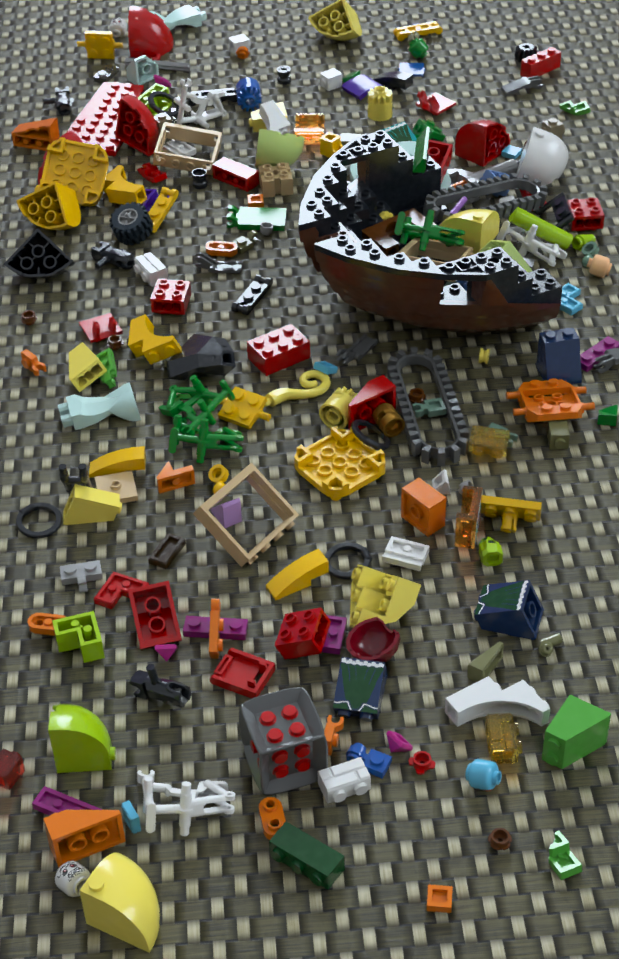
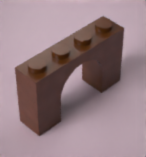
(381, 232)

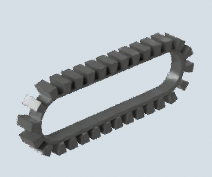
(490, 186)
(448, 396)

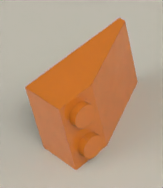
(82, 833)

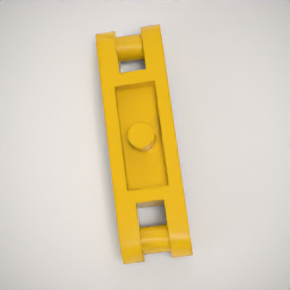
(423, 29)
(162, 206)

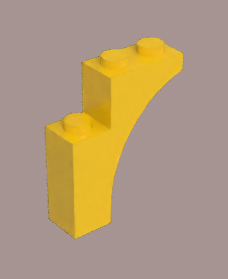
(122, 191)
(144, 342)

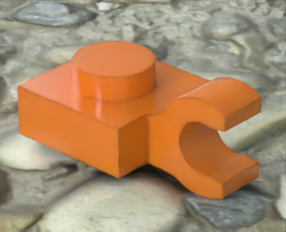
(31, 362)
(330, 733)

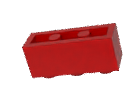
(541, 62)
(235, 174)

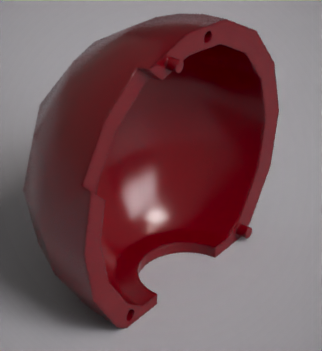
(372, 641)

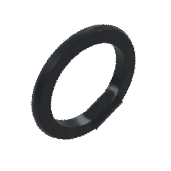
(163, 94)
(367, 441)
(38, 506)
(347, 546)

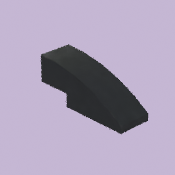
(395, 80)

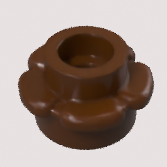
(28, 317)
(115, 342)
(416, 395)
(500, 834)

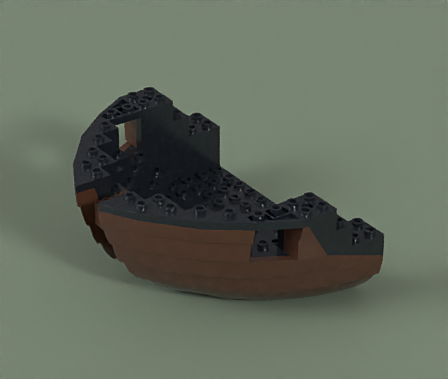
(394, 287)

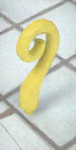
(312, 390)

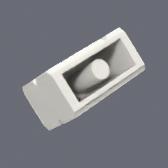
(150, 268)
(344, 780)

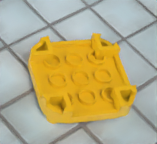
(78, 167)
(339, 463)

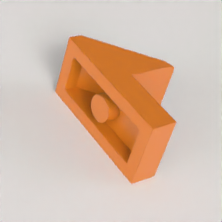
(173, 479)

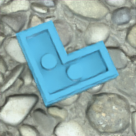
(568, 303)

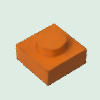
(255, 200)
(439, 898)

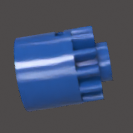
(248, 93)

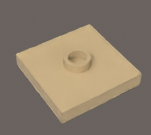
(120, 483)

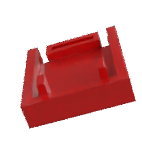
(238, 673)

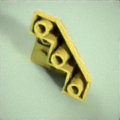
(380, 596)

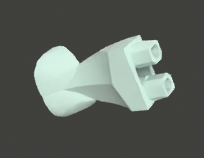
(184, 16)
(90, 410)

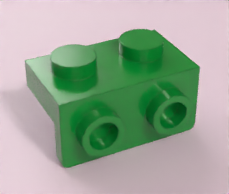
(435, 132)

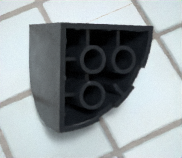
(39, 258)

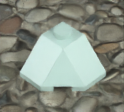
(141, 70)

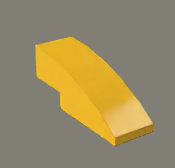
(119, 461)
(298, 574)

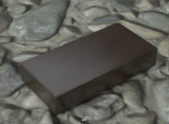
(167, 551)

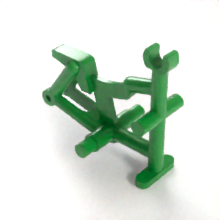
(426, 232)
(198, 395)
(205, 439)

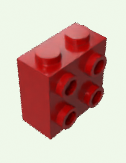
(587, 214)
(170, 296)
(302, 633)

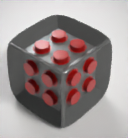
(283, 740)

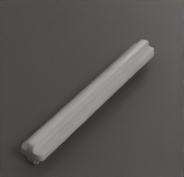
(166, 65)

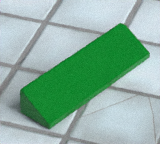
(421, 152)

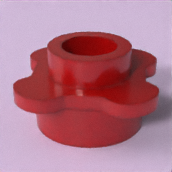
(422, 757)

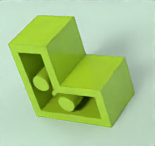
(79, 632)

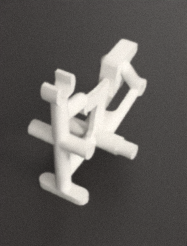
(200, 116)
(531, 243)
(191, 800)

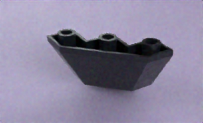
(202, 355)

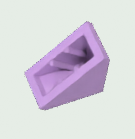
(228, 513)

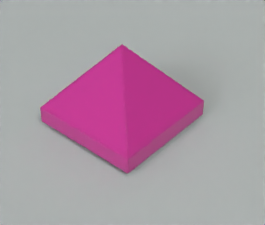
(162, 81)
(166, 650)
(397, 742)

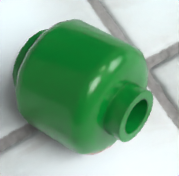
(418, 48)

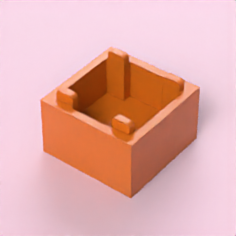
(423, 507)

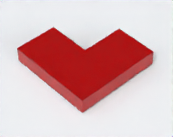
(115, 588)

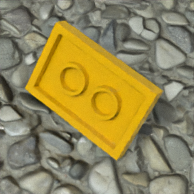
(510, 511)

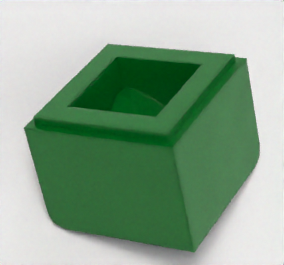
(608, 416)

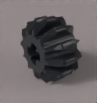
(524, 50)

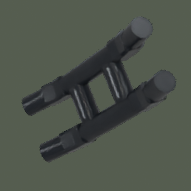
(69, 481)

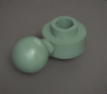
(589, 250)

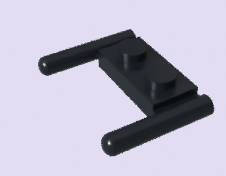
(560, 208)

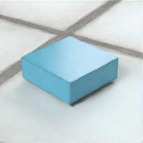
(511, 152)
(325, 367)
(131, 817)

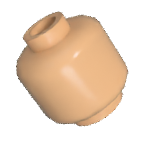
(599, 266)

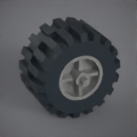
(131, 223)

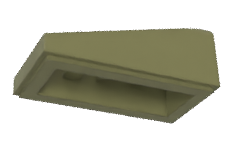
(485, 663)

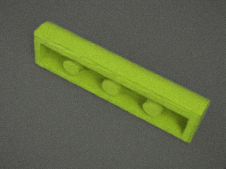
(545, 230)

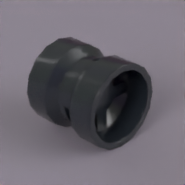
(283, 75)
(199, 178)

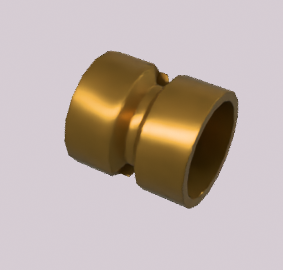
(388, 420)

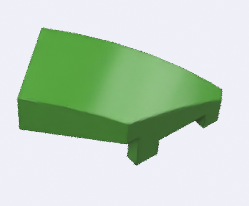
(576, 109)
(562, 859)

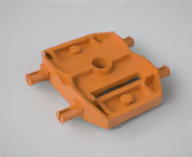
(549, 407)

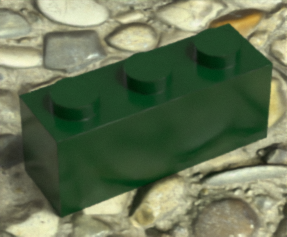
(306, 855)

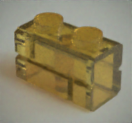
(489, 441)
(502, 738)

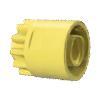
(380, 103)
(335, 409)

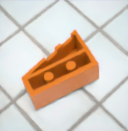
(36, 134)

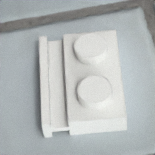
(179, 148)
(405, 553)

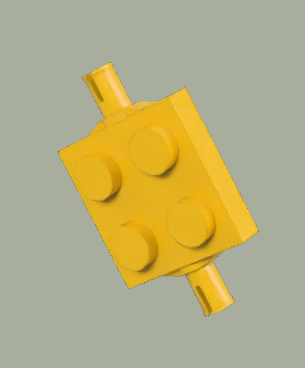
(100, 44)
(244, 409)

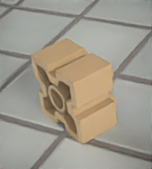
(275, 179)

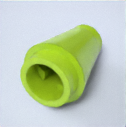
(580, 240)

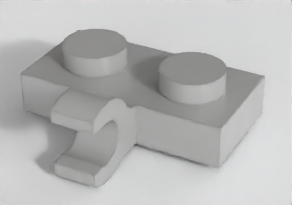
(81, 574)

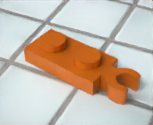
(216, 626)

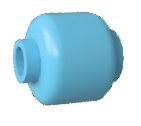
(483, 774)

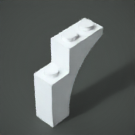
(274, 118)
(488, 698)

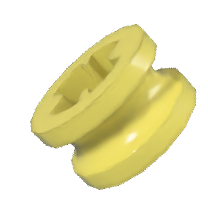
(484, 355)

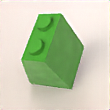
(575, 732)

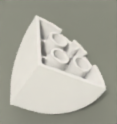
(543, 157)

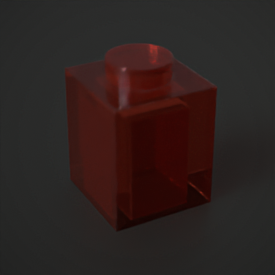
(10, 768)

